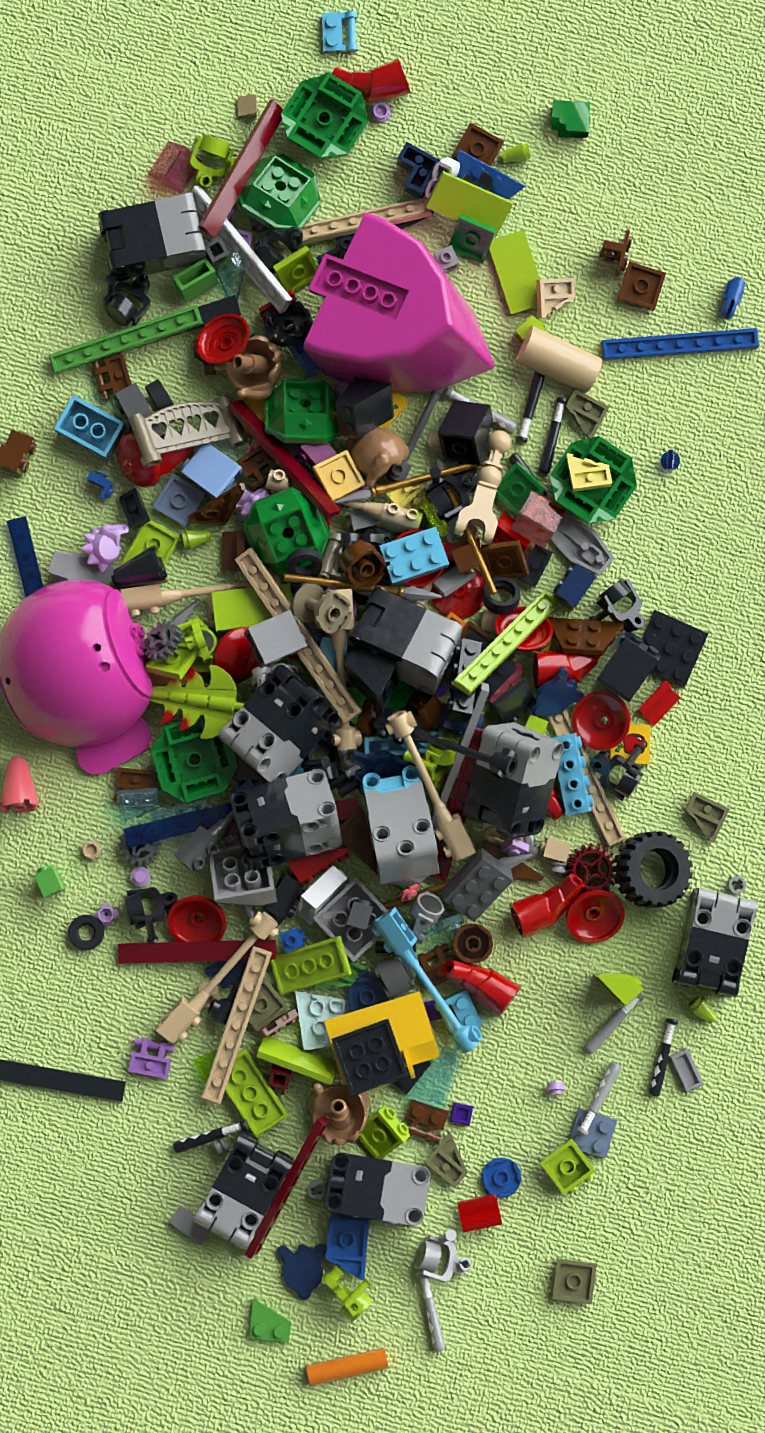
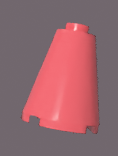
(18, 788)

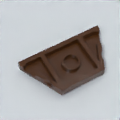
(585, 636)

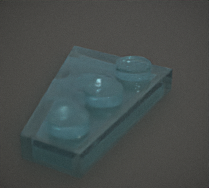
(437, 1080)

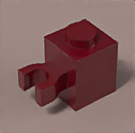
(279, 1078)

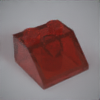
(537, 519)

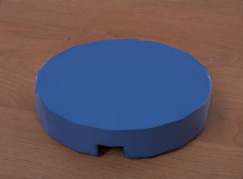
(501, 1177)

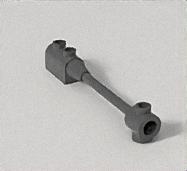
(400, 472)
(205, 842)

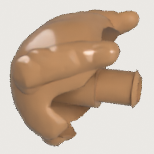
(255, 369)
(377, 452)
(345, 1113)

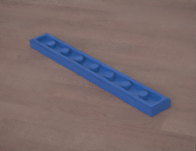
(680, 344)

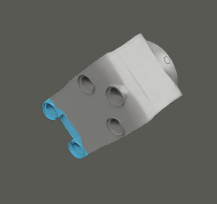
(400, 827)

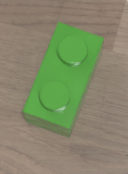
(195, 280)
(49, 880)

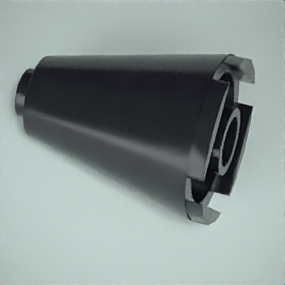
(141, 570)

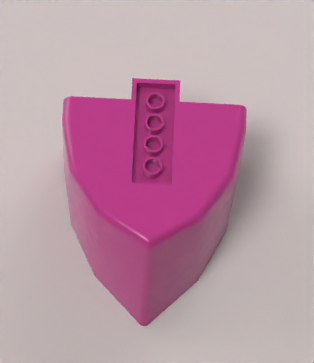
(393, 315)

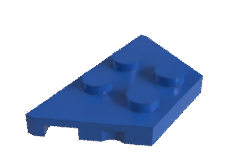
(502, 184)
(348, 1244)

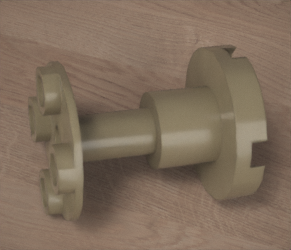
(329, 612)

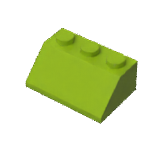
(620, 985)

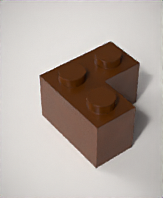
(16, 453)

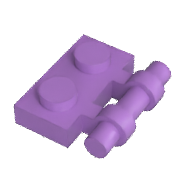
(150, 1064)

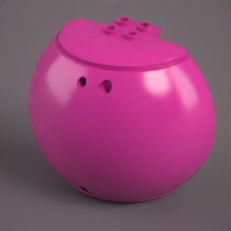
(74, 664)

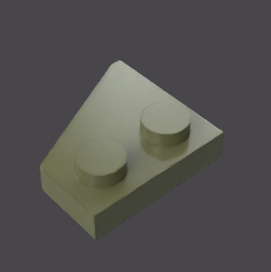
(586, 412)
(707, 815)
(447, 1161)

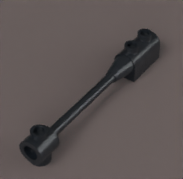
(500, 763)
(287, 893)

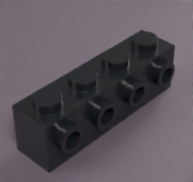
(460, 704)

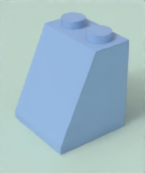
(211, 470)

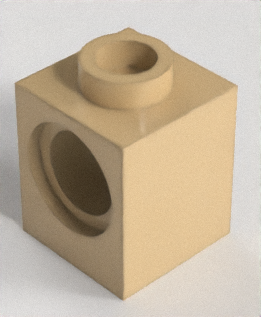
(555, 849)

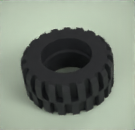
(676, 869)

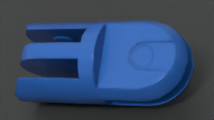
(731, 297)

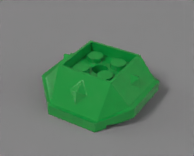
(325, 98)
(283, 208)
(302, 412)
(598, 503)
(280, 511)
(188, 781)

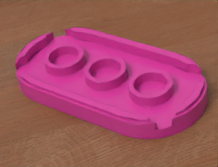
(116, 752)

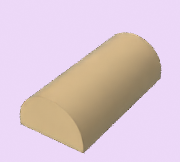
(559, 360)

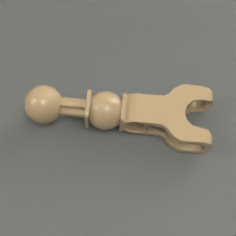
(488, 479)

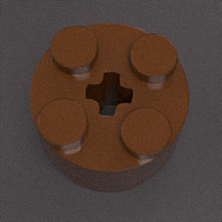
(362, 564)
(424, 708)
(484, 942)

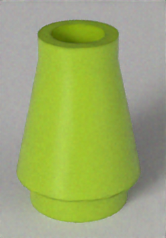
(517, 153)
(194, 538)
(702, 1009)

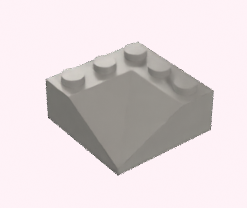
(236, 882)
(335, 915)

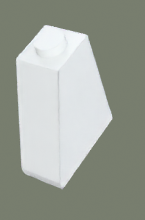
(321, 893)

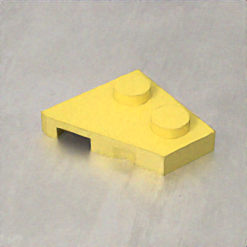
(587, 474)
(409, 497)

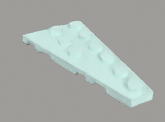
(312, 1012)

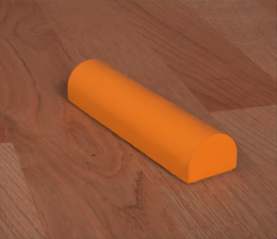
(347, 1366)

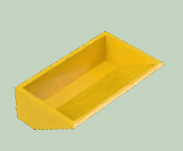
(407, 1021)

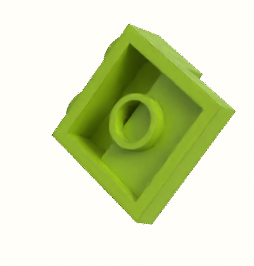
(383, 1132)
(568, 1167)

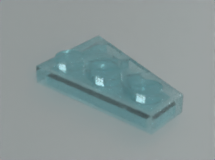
(178, 809)

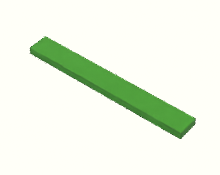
(125, 339)

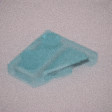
(231, 274)
(136, 803)
(452, 924)

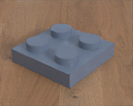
(179, 500)
(599, 1135)

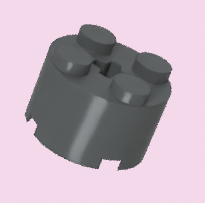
(395, 976)

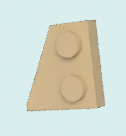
(553, 294)

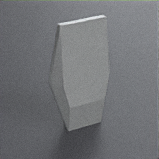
(581, 545)
(74, 567)

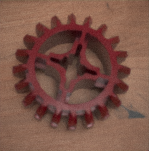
(601, 855)

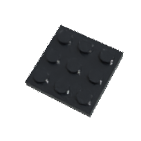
(677, 644)
(370, 1057)

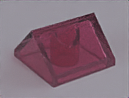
(173, 167)

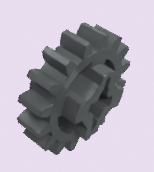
(162, 641)
(135, 855)

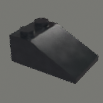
(499, 675)
(513, 702)

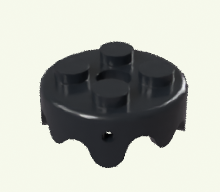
(276, 324)

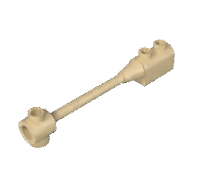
(389, 515)
(152, 597)
(346, 735)
(449, 826)
(186, 1012)

